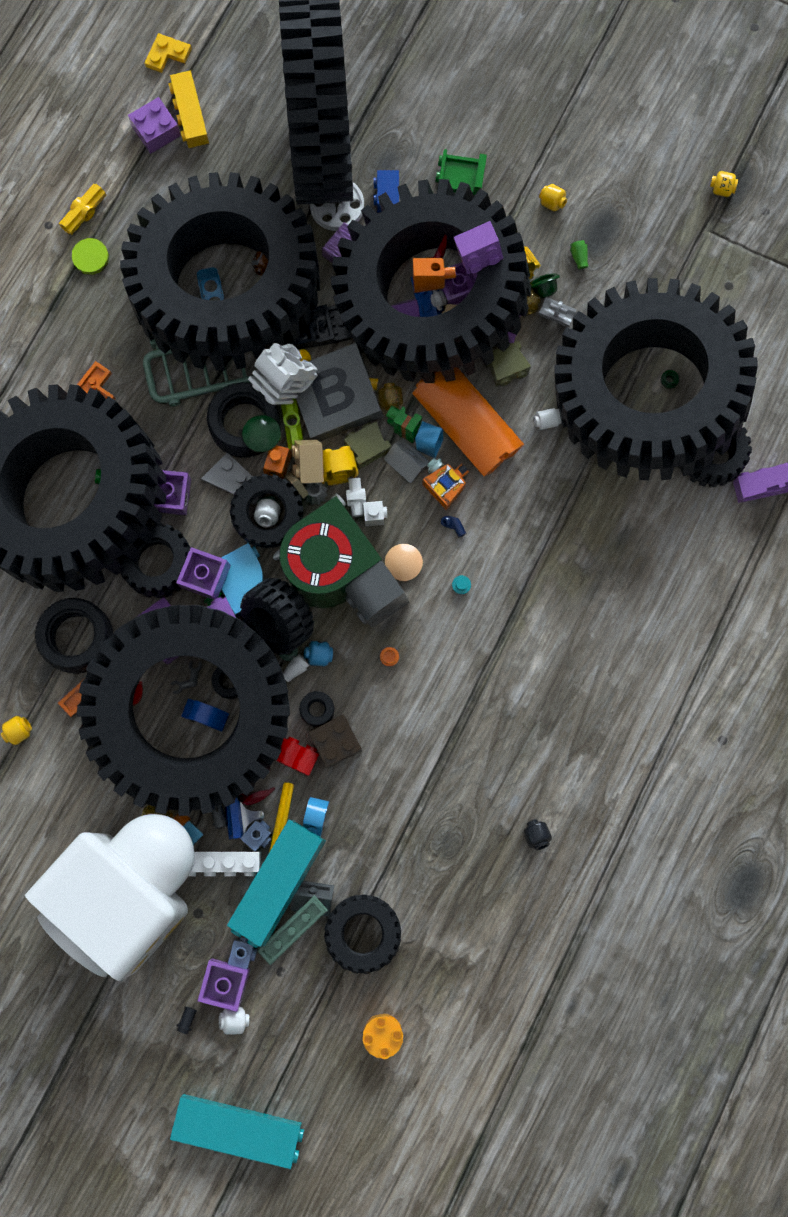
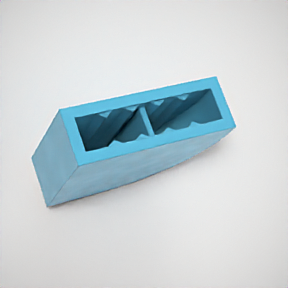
(242, 576)

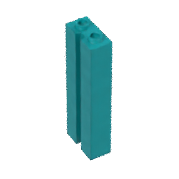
(275, 884)
(237, 1131)

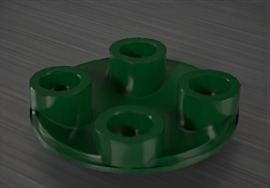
(261, 433)

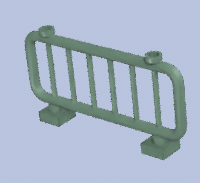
(174, 398)

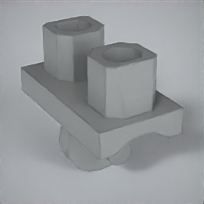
(557, 312)

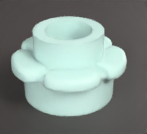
(434, 465)

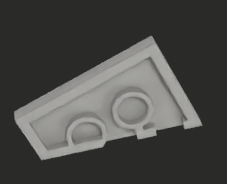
(228, 476)

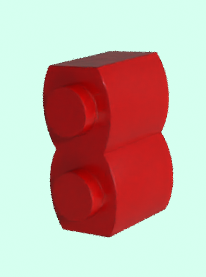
(297, 756)

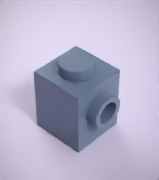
(257, 835)
(242, 953)

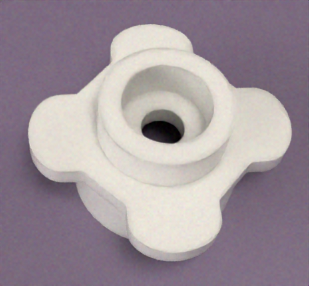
(438, 299)

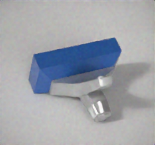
(240, 818)

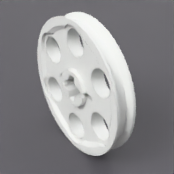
(342, 209)

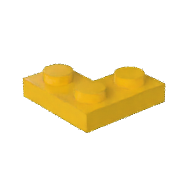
(164, 48)

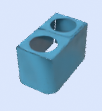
(209, 274)
(429, 439)

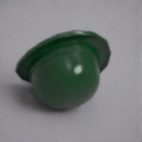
(545, 285)

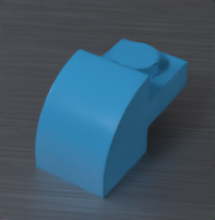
(315, 815)

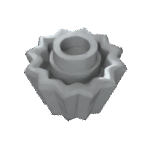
(316, 492)

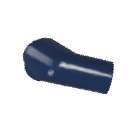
(453, 523)

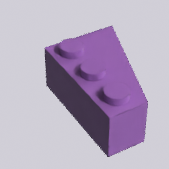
(762, 483)

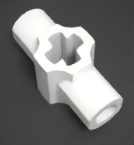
(356, 497)

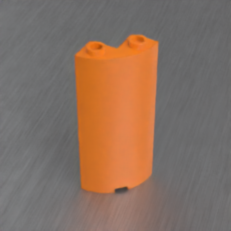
(469, 421)

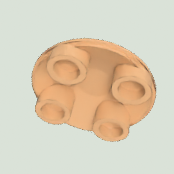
(404, 562)

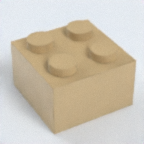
(308, 461)

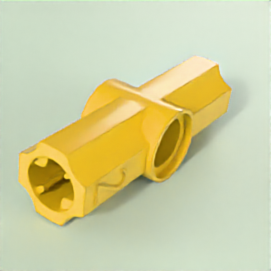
(82, 209)

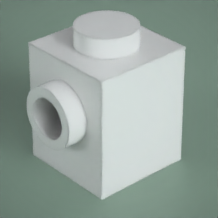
(374, 513)

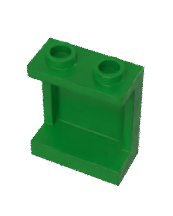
(462, 169)

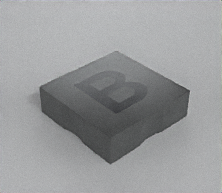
(339, 395)

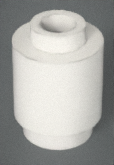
(547, 418)

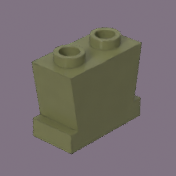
(509, 365)
(367, 444)

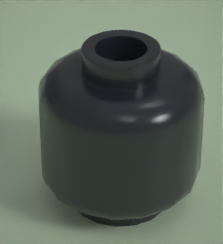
(537, 835)

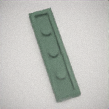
(292, 930)

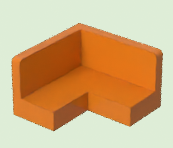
(95, 379)

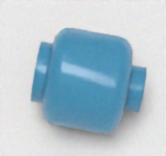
(318, 653)

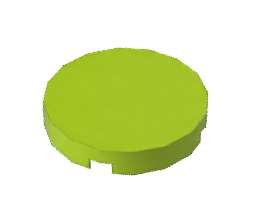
(90, 256)

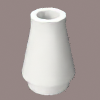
(295, 668)

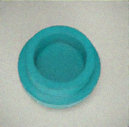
(461, 584)

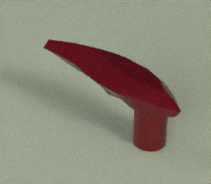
(441, 250)
(256, 797)

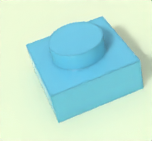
(193, 831)

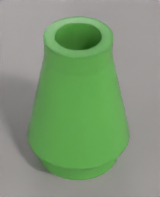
(580, 254)

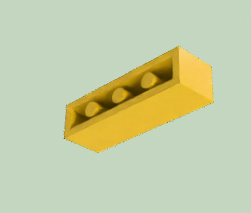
(189, 109)

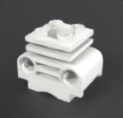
(282, 374)

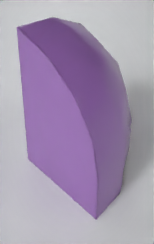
(408, 307)

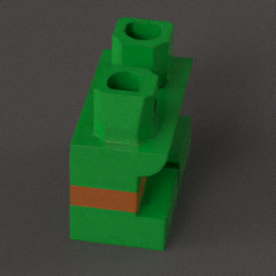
(403, 424)

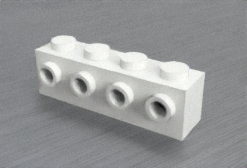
(226, 862)

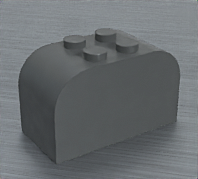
(375, 595)

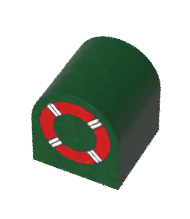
(325, 555)

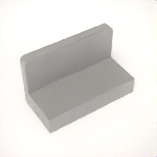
(406, 460)

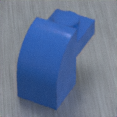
(205, 714)

